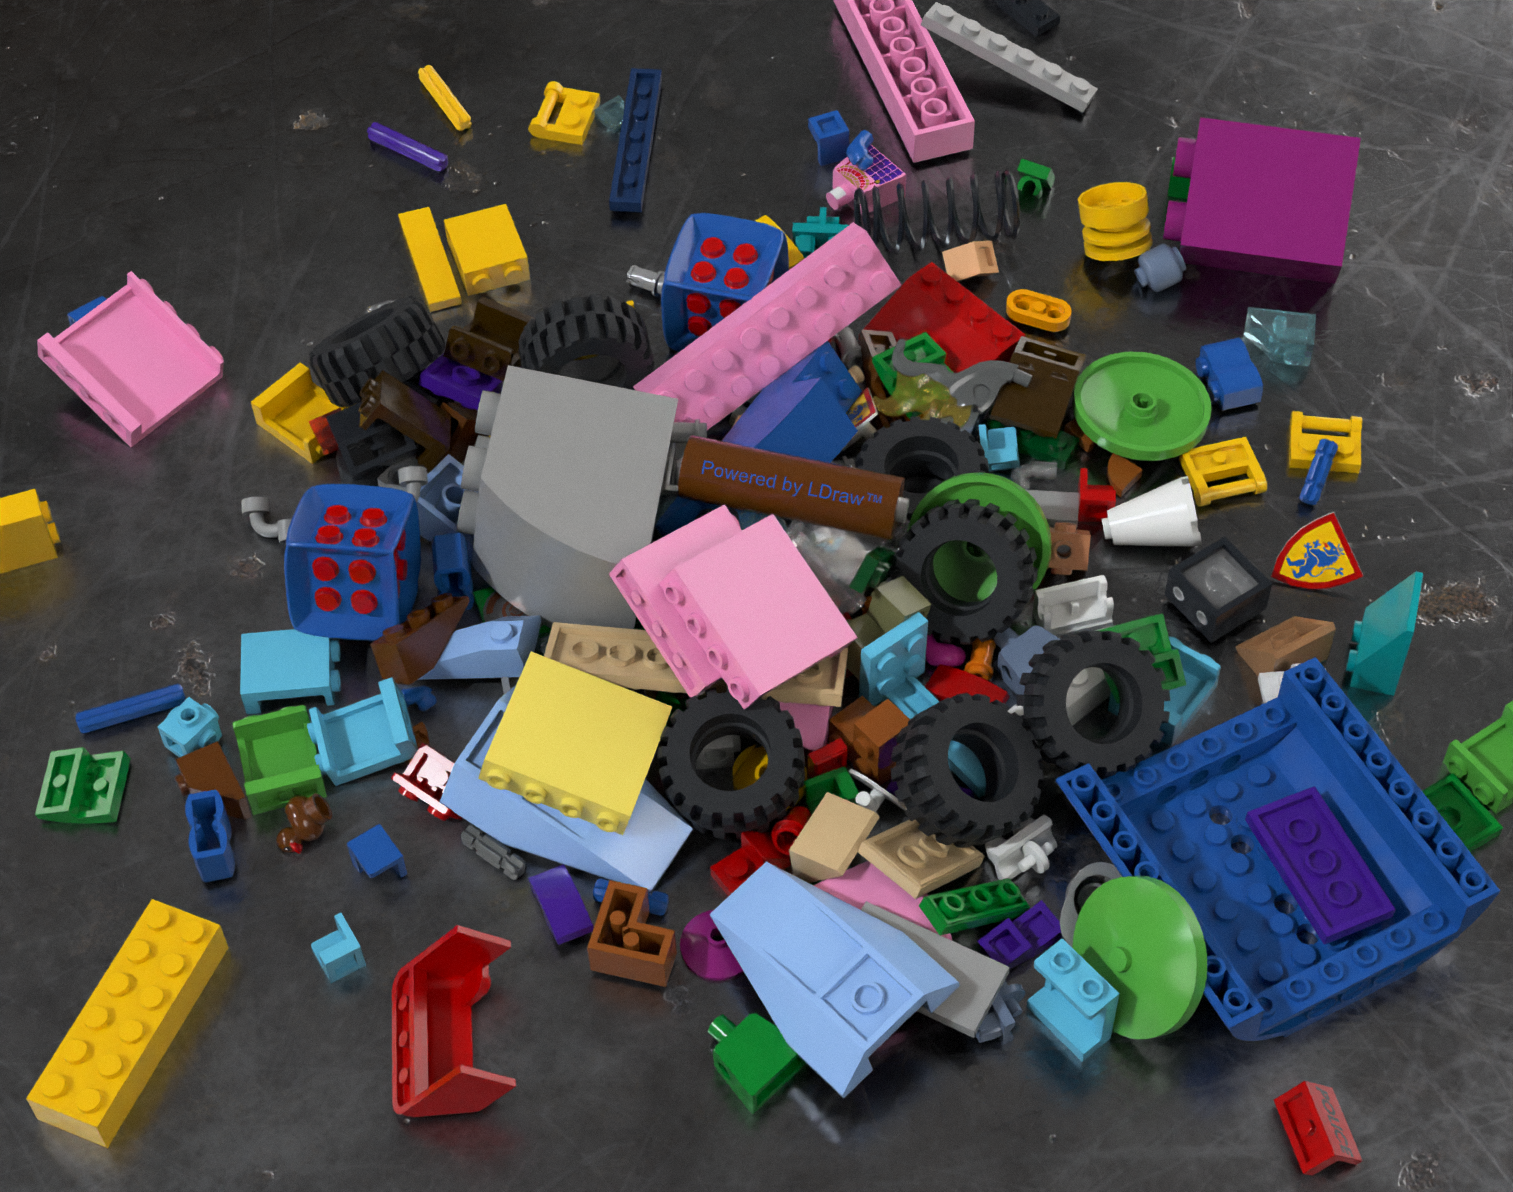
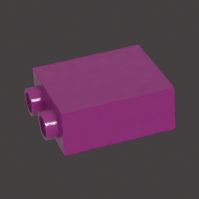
(1264, 199)

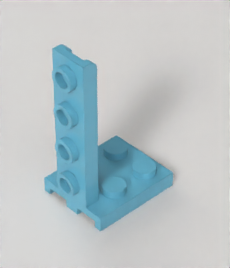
(890, 672)

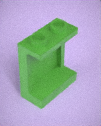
(278, 758)
(1487, 762)

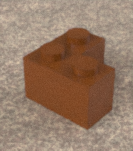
(869, 736)
(625, 943)

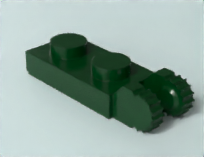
(1041, 448)
(873, 569)

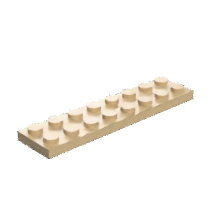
(635, 662)

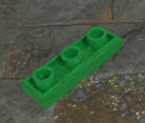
(974, 906)

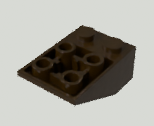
(1050, 393)

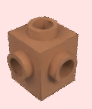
(1078, 554)

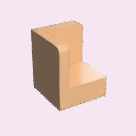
(970, 260)

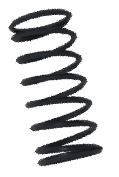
(953, 220)

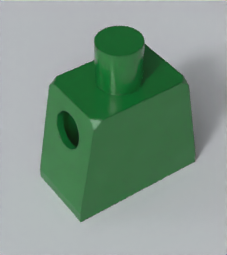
(753, 1058)

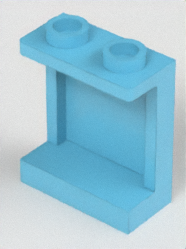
(287, 666)
(1201, 679)
(363, 735)
(1074, 1001)

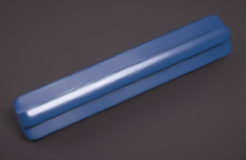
(130, 708)

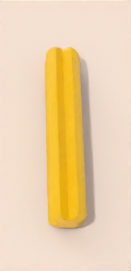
(444, 98)

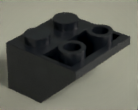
(369, 449)

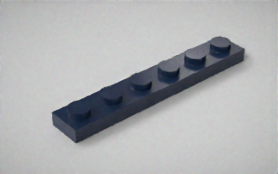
(635, 140)

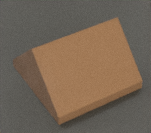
(1288, 644)

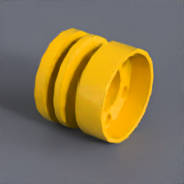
(1115, 221)

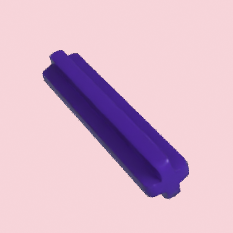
(407, 147)

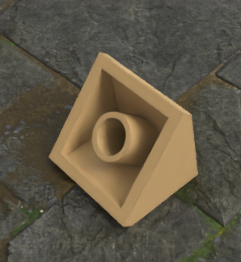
(830, 839)

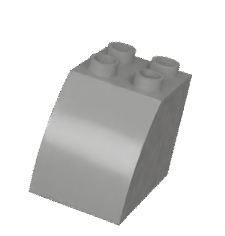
(563, 492)

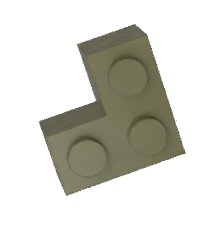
(890, 606)

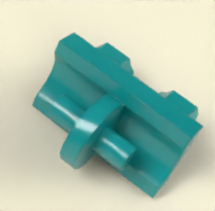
(815, 232)

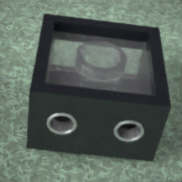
(1218, 589)

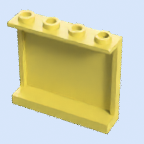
(575, 743)

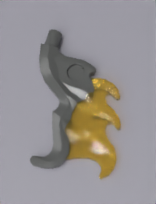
(947, 394)

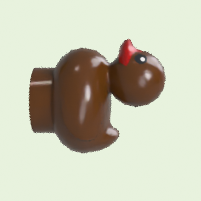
(307, 820)

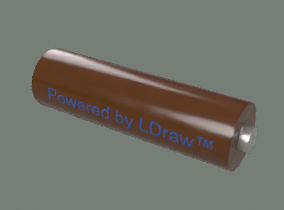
(792, 487)

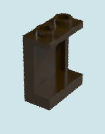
(489, 339)
(409, 414)

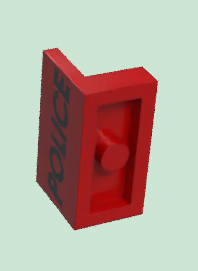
(1316, 1127)

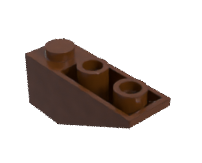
(416, 644)

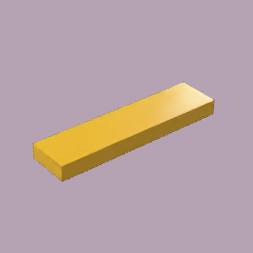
(429, 259)

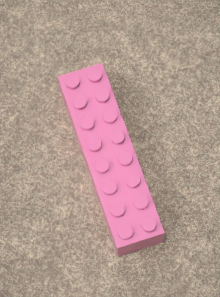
(910, 76)
(775, 329)

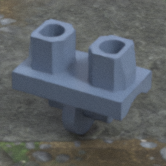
(1000, 1015)

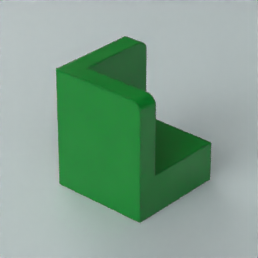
(835, 782)

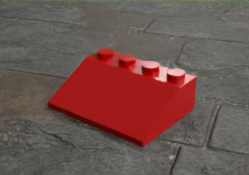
(950, 316)

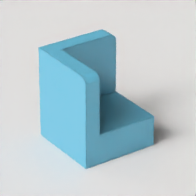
(1000, 447)
(339, 951)

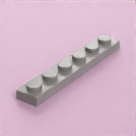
(1009, 56)

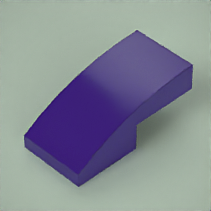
(561, 904)
(1023, 938)

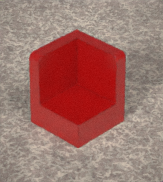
(1094, 499)

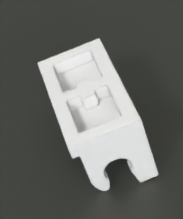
(1074, 606)

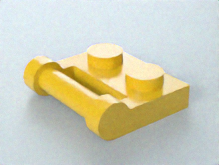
(573, 118)
(1304, 445)
(1220, 462)

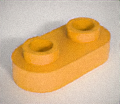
(1038, 310)

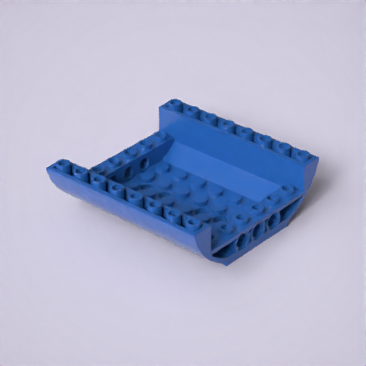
(1309, 736)

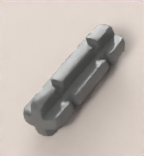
(494, 852)

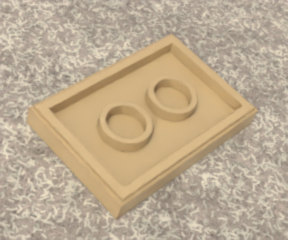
(918, 860)

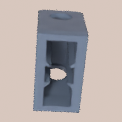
(1017, 652)

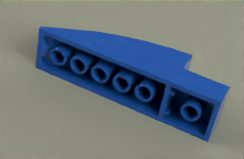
(793, 415)

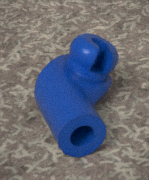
(858, 152)

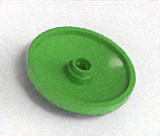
(1141, 406)
(965, 568)
(1148, 950)

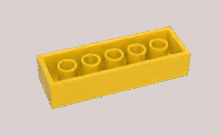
(128, 1023)

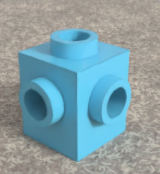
(190, 727)

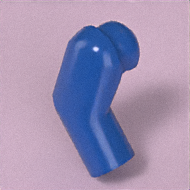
(421, 696)

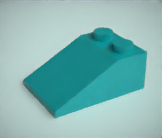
(1384, 637)

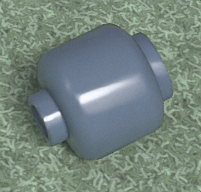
(1160, 267)

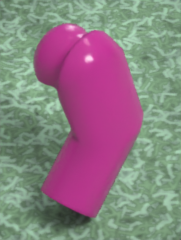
(943, 653)

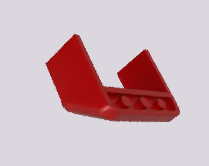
(434, 1027)

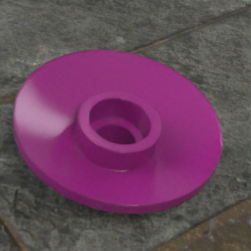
(704, 955)

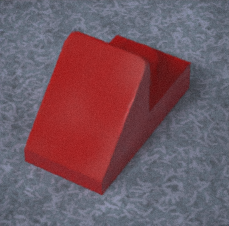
(741, 864)

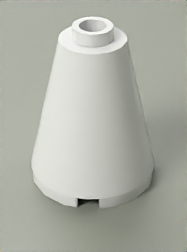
(1156, 518)

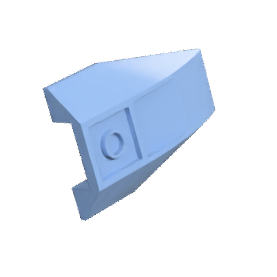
(634, 858)
(827, 971)

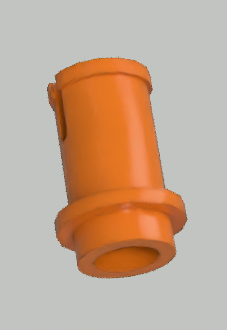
(981, 659)

